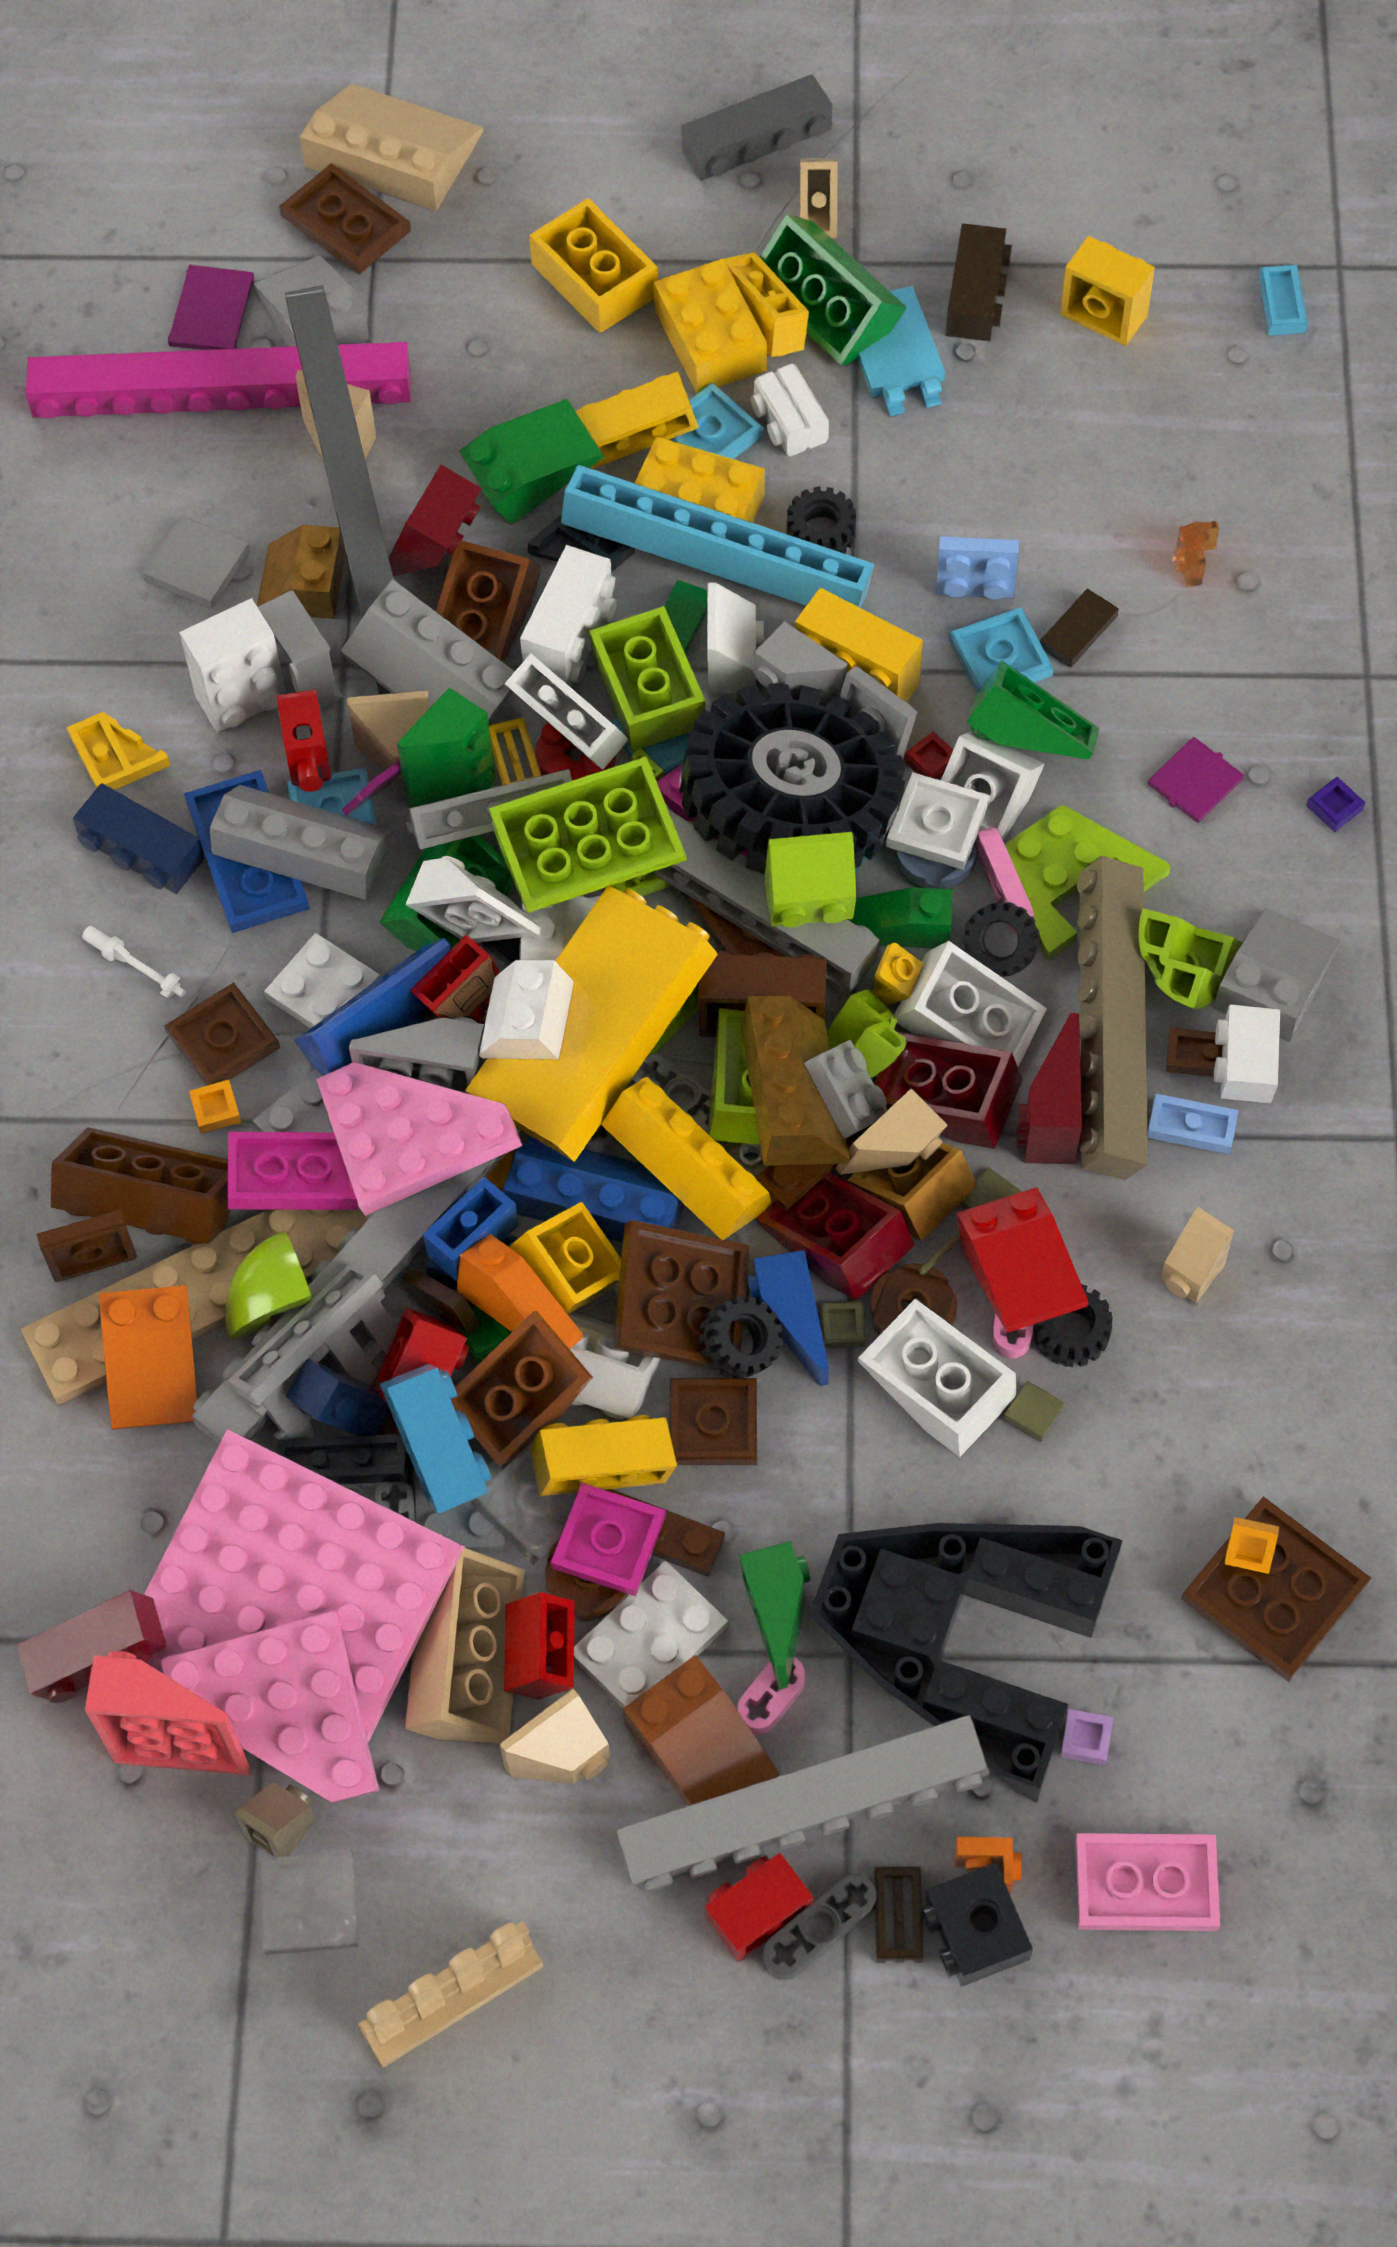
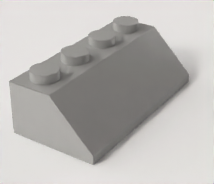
(417, 649)
(299, 841)

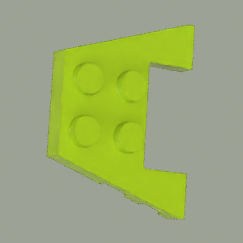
(1053, 855)

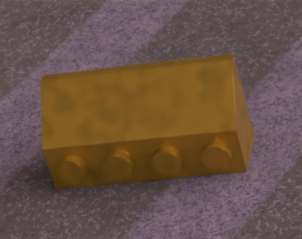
(788, 1108)

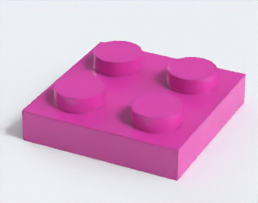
(608, 1539)

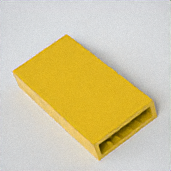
(629, 983)

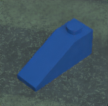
(787, 1288)

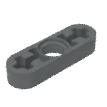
(785, 1938)

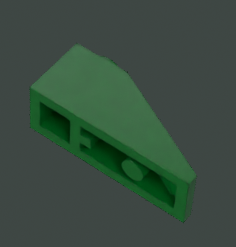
(907, 916)
(777, 1597)

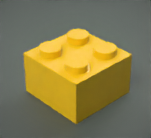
(1107, 290)
(571, 1257)

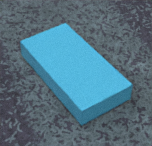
(1282, 300)

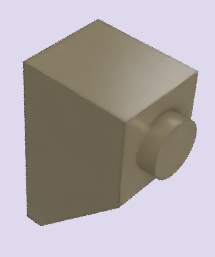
(276, 1819)

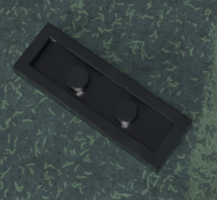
(350, 1458)

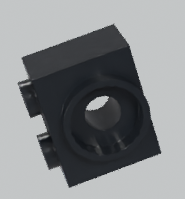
(967, 1951)

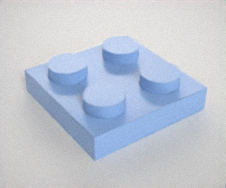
(977, 567)

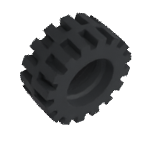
(823, 505)
(1022, 924)
(761, 1327)
(1081, 1348)

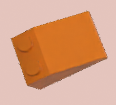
(148, 1356)

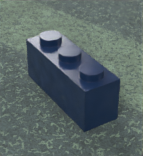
(138, 839)

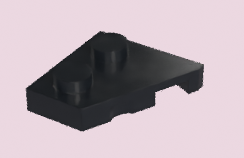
(554, 538)

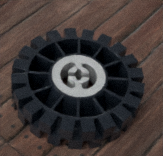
(789, 771)

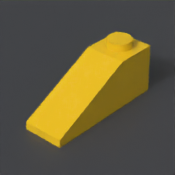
(772, 304)

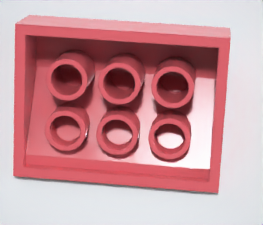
(157, 1721)

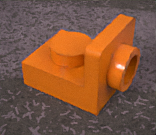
(982, 1851)

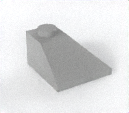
(798, 661)

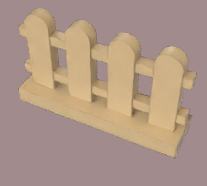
(452, 1994)

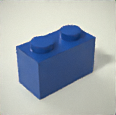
(475, 1216)

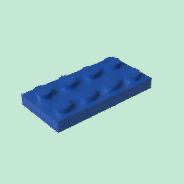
(246, 892)

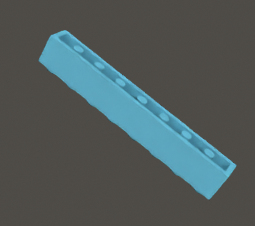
(710, 540)

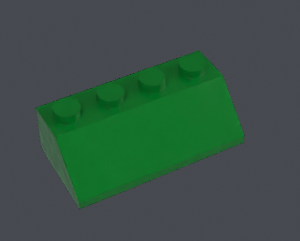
(829, 286)

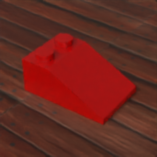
(1020, 1259)

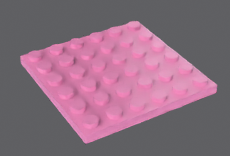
(289, 1545)

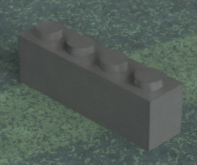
(756, 127)

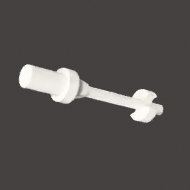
(113, 949)

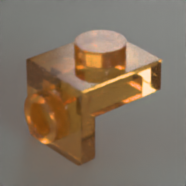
(1189, 550)

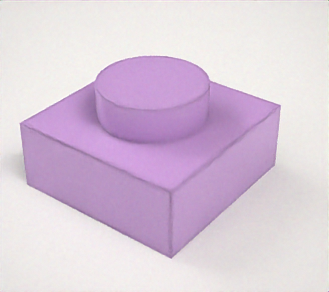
(1086, 1737)

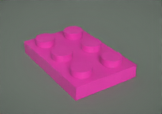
(287, 1172)

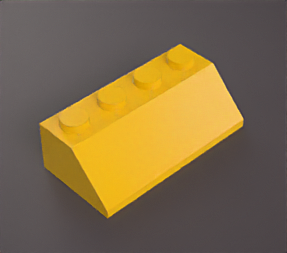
(686, 1159)

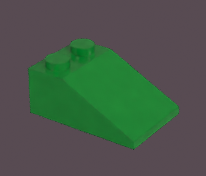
(530, 457)
(1027, 717)

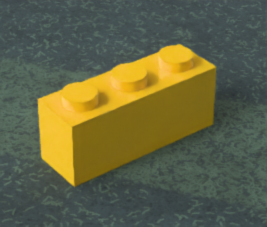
(637, 416)
(602, 1455)

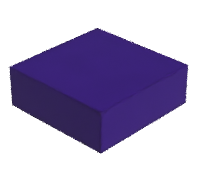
(1335, 804)

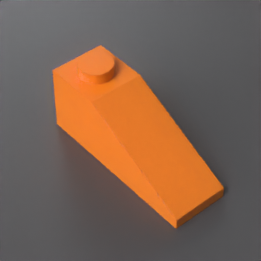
(509, 1289)

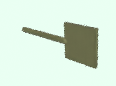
(990, 1188)

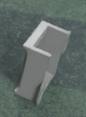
(304, 647)

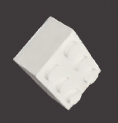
(571, 605)
(233, 665)

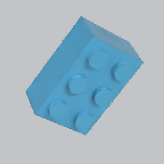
(436, 1437)

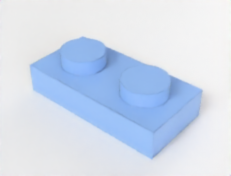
(1192, 1124)

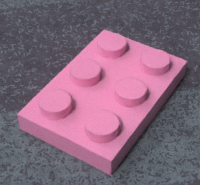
(1147, 1882)

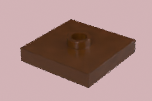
(222, 1036)
(87, 1246)
(713, 1421)

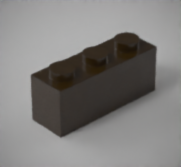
(978, 282)

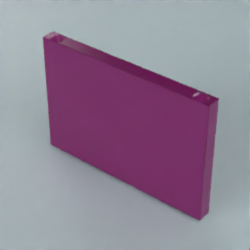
(211, 308)

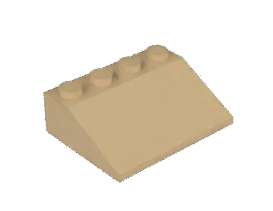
(389, 144)

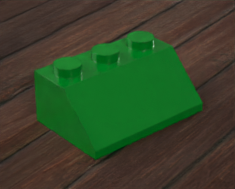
(447, 752)
(479, 859)

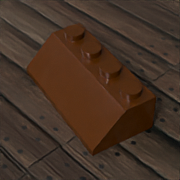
(150, 1182)

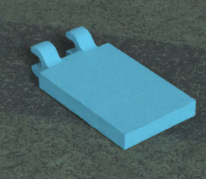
(904, 359)

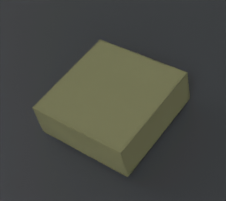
(842, 1324)
(1034, 1411)

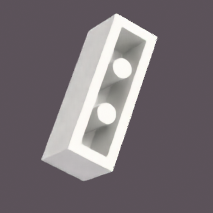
(566, 711)

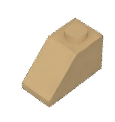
(819, 192)
(1197, 1256)

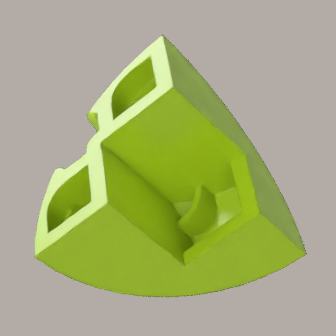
(1185, 958)
(870, 1029)
(264, 1286)

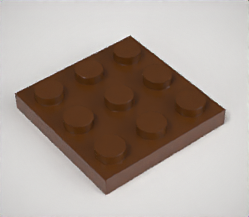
(670, 1287)
(1283, 1612)

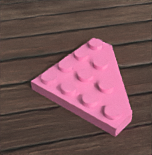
(409, 1132)
(288, 1702)

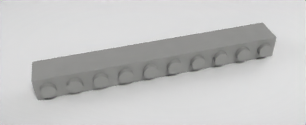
(382, 1246)

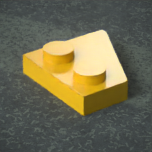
(114, 753)

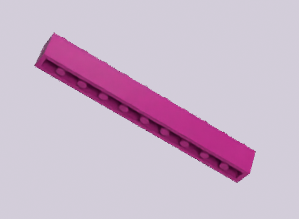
(201, 379)

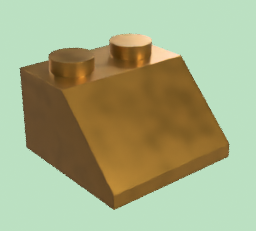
(308, 563)
(922, 1190)

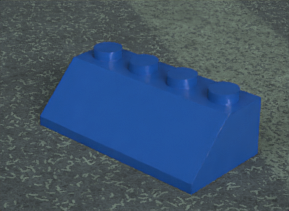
(374, 1010)
(609, 1187)

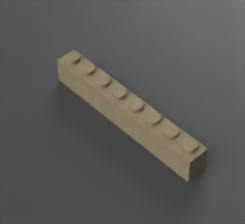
(1112, 1019)

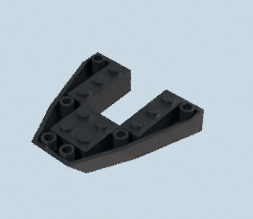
(896, 1598)

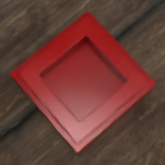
(929, 756)

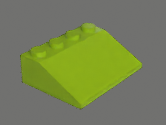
(586, 834)

